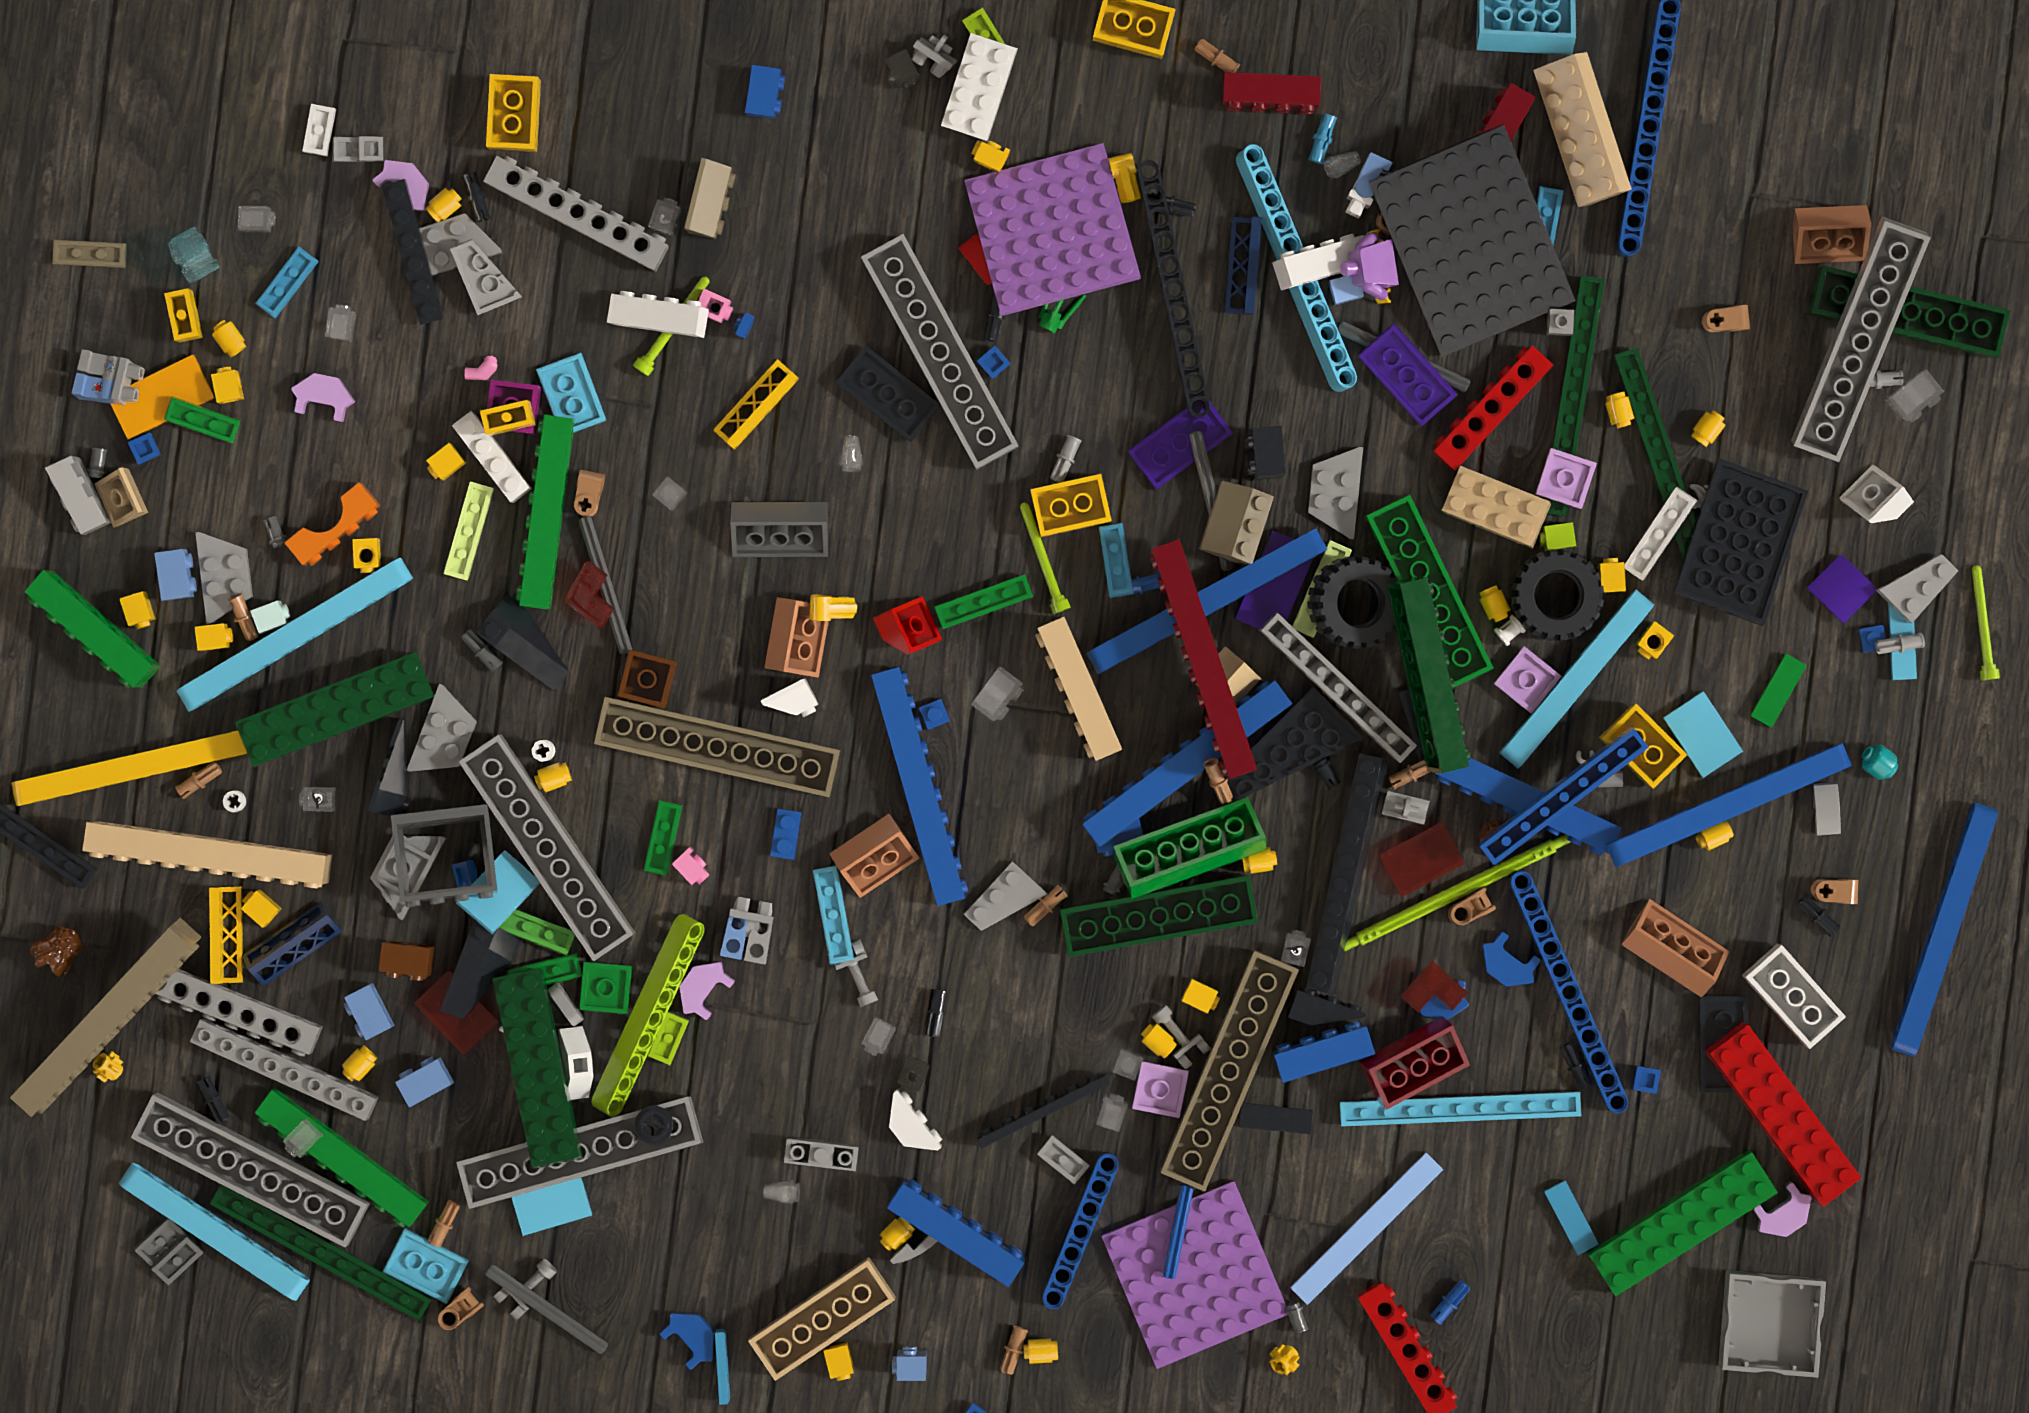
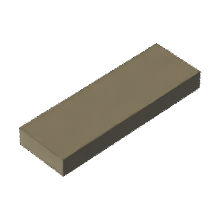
(89, 253)

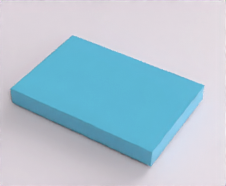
(571, 392)
(1702, 734)
(513, 887)
(551, 1206)
(425, 1266)

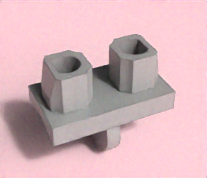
(942, 60)
(1405, 807)

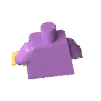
(1372, 266)

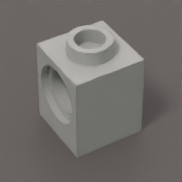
(1560, 322)

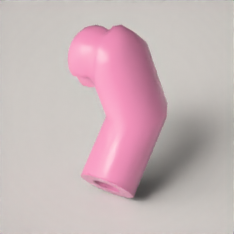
(484, 371)

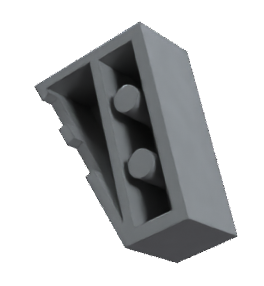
(78, 495)

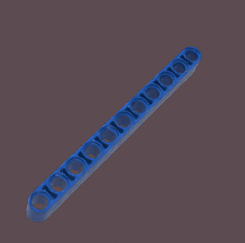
(1653, 115)
(1211, 598)
(1728, 804)
(1944, 929)
(1576, 1000)

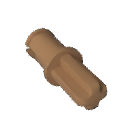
(1216, 56)
(243, 616)
(1408, 774)
(198, 780)
(1218, 781)
(1044, 906)
(443, 1223)
(1013, 1349)

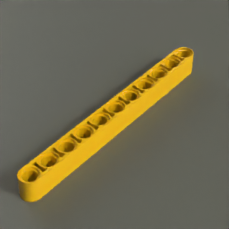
(128, 768)

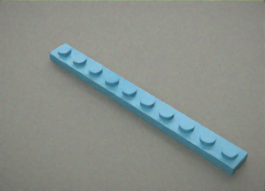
(1462, 1109)

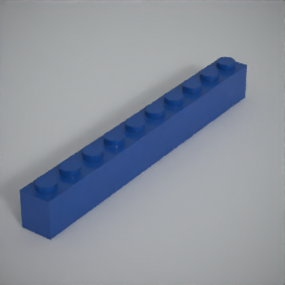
(1178, 768)
(918, 786)

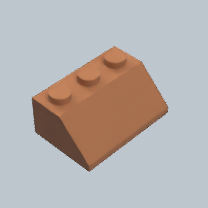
(1831, 234)
(795, 640)
(874, 855)

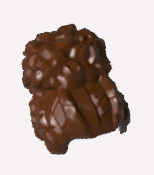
(57, 950)

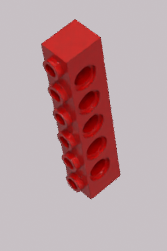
(1538, 367)
(1371, 1299)

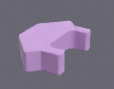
(416, 182)
(323, 390)
(698, 986)
(1787, 1216)

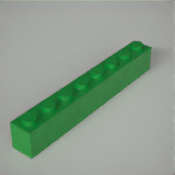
(547, 512)
(345, 1160)

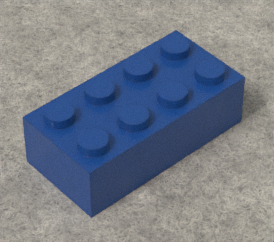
(1323, 1052)

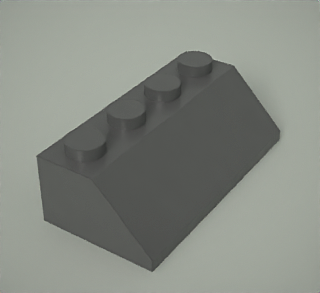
(779, 529)

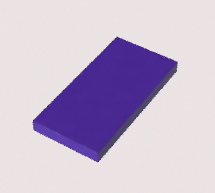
(1407, 374)
(1170, 448)
(1275, 595)

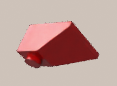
(908, 626)

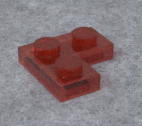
(584, 596)
(1433, 982)

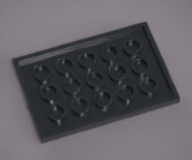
(1740, 542)

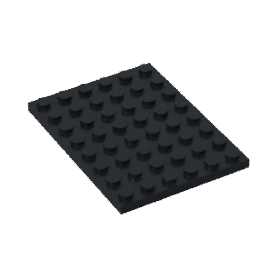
(1472, 240)

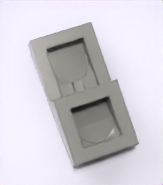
(357, 149)
(1826, 808)
(908, 1252)

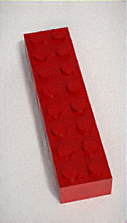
(1782, 1114)

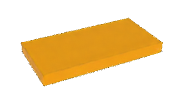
(180, 380)

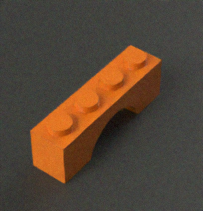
(357, 505)

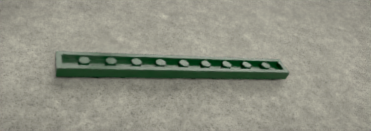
(1577, 372)
(1653, 436)
(322, 1252)

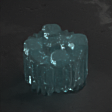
(192, 254)

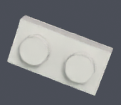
(319, 130)

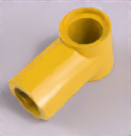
(1124, 173)
(827, 607)

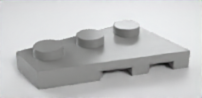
(482, 278)
(1917, 588)
(1004, 897)

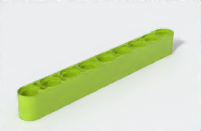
(647, 1015)

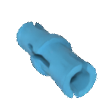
(1322, 138)

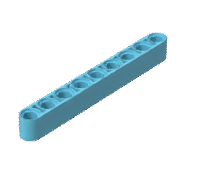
(1576, 678)
(214, 1231)

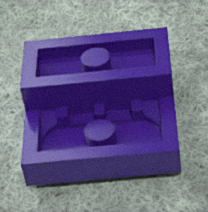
(1842, 588)

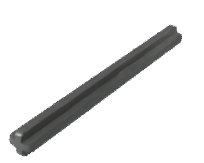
(1365, 338)
(1206, 480)
(606, 589)
(546, 1309)

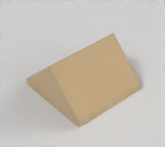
(120, 497)
(1238, 674)

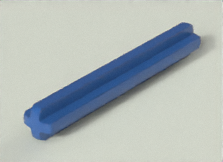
(1178, 1231)

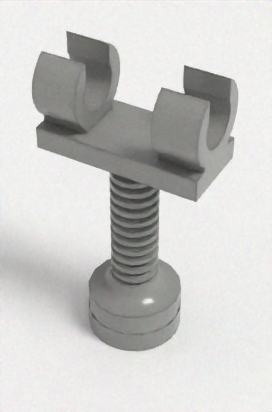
(866, 996)
(1163, 1016)
(545, 1269)

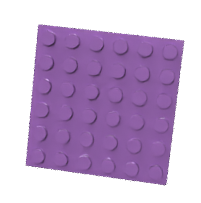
(1052, 229)
(1219, 1282)

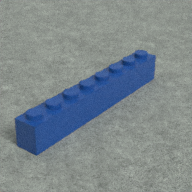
(1516, 795)
(1563, 795)

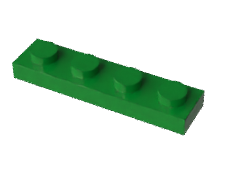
(983, 601)

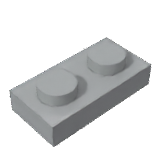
(1063, 1159)

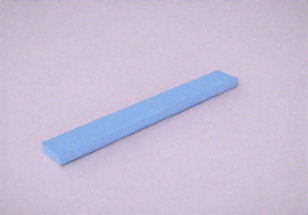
(1366, 1228)

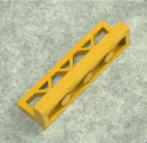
(764, 408)
(216, 935)

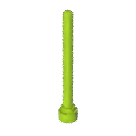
(646, 362)
(1058, 601)
(1989, 669)

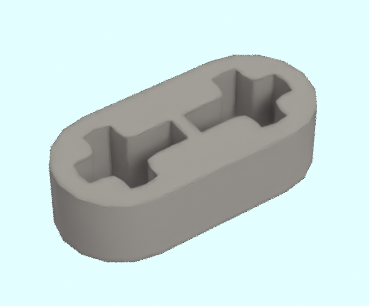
(565, 1004)

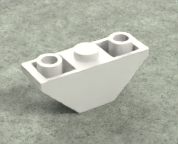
(576, 1061)
(910, 1124)

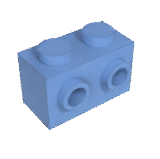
(175, 574)
(368, 1012)
(424, 1081)
(910, 1364)

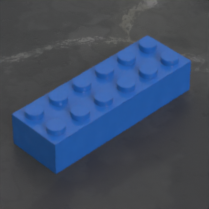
(956, 1232)

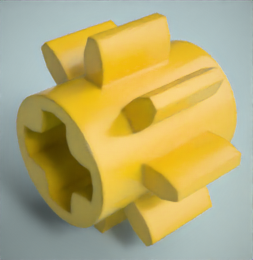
(107, 1066)
(1284, 1359)

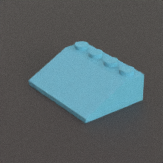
(1526, 26)

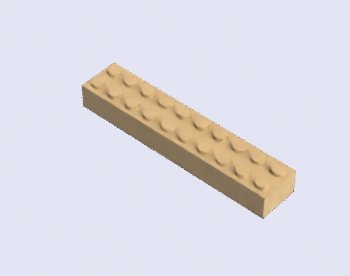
(207, 852)

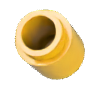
(443, 204)
(228, 338)
(1619, 410)
(1708, 428)
(1494, 603)
(553, 777)
(1714, 836)
(1260, 861)
(1158, 1040)
(359, 1063)
(896, 1234)
(1041, 1351)

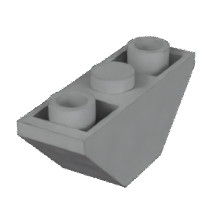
(821, 1154)

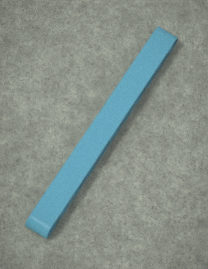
(1289, 234)
(294, 634)

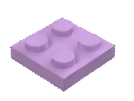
(1565, 478)
(1527, 680)
(1160, 1089)

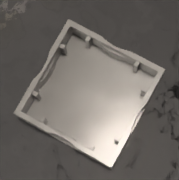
(1771, 1323)

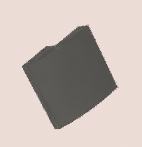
(168, 1250)

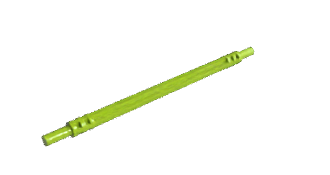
(1455, 892)

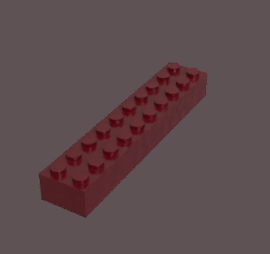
(1204, 659)

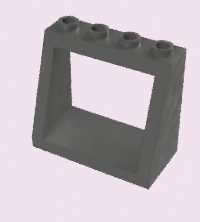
(443, 817)

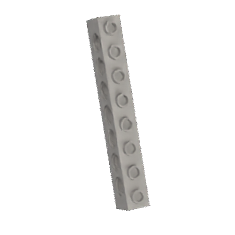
(498, 178)
(1337, 687)
(307, 1030)
(284, 1069)

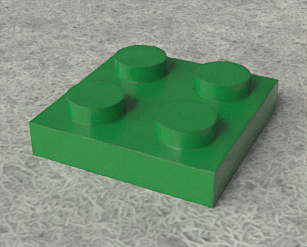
(605, 987)

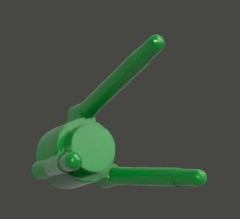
(1051, 319)

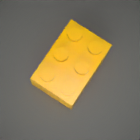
(1134, 26)
(513, 113)
(1070, 505)
(1662, 753)

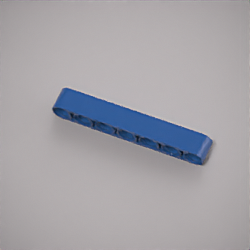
(1080, 1242)

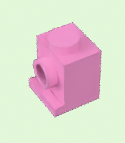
(709, 298)
(691, 867)

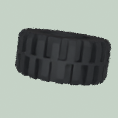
(1589, 595)
(1325, 602)

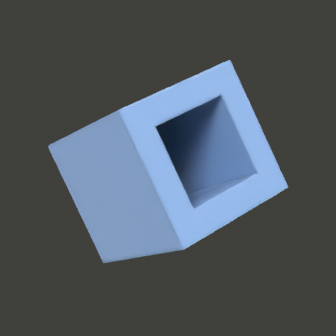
(1344, 291)

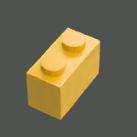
(183, 315)
(507, 417)

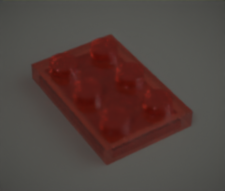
(1421, 859)
(461, 1033)

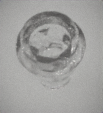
(1340, 164)
(851, 455)
(783, 1192)

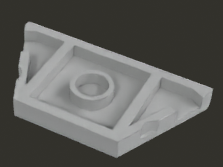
(448, 233)
(1336, 491)
(223, 574)
(443, 734)
(420, 856)

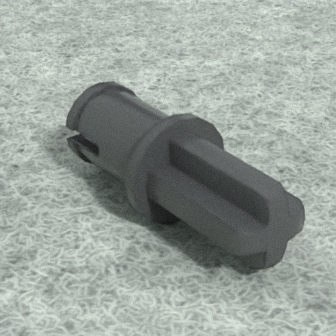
(481, 650)

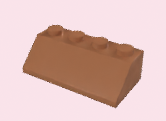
(1675, 948)

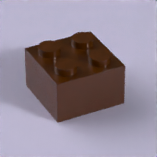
(647, 679)
(407, 959)

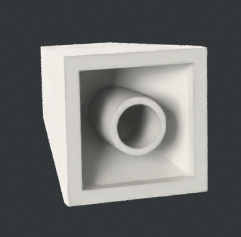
(1877, 496)
(793, 699)

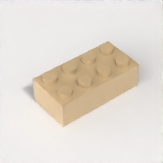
(1496, 507)

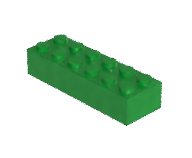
(92, 628)
(1189, 848)

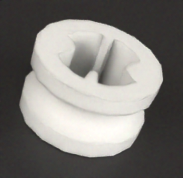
(241, 799)

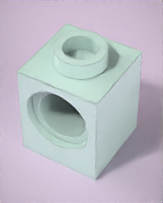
(270, 616)

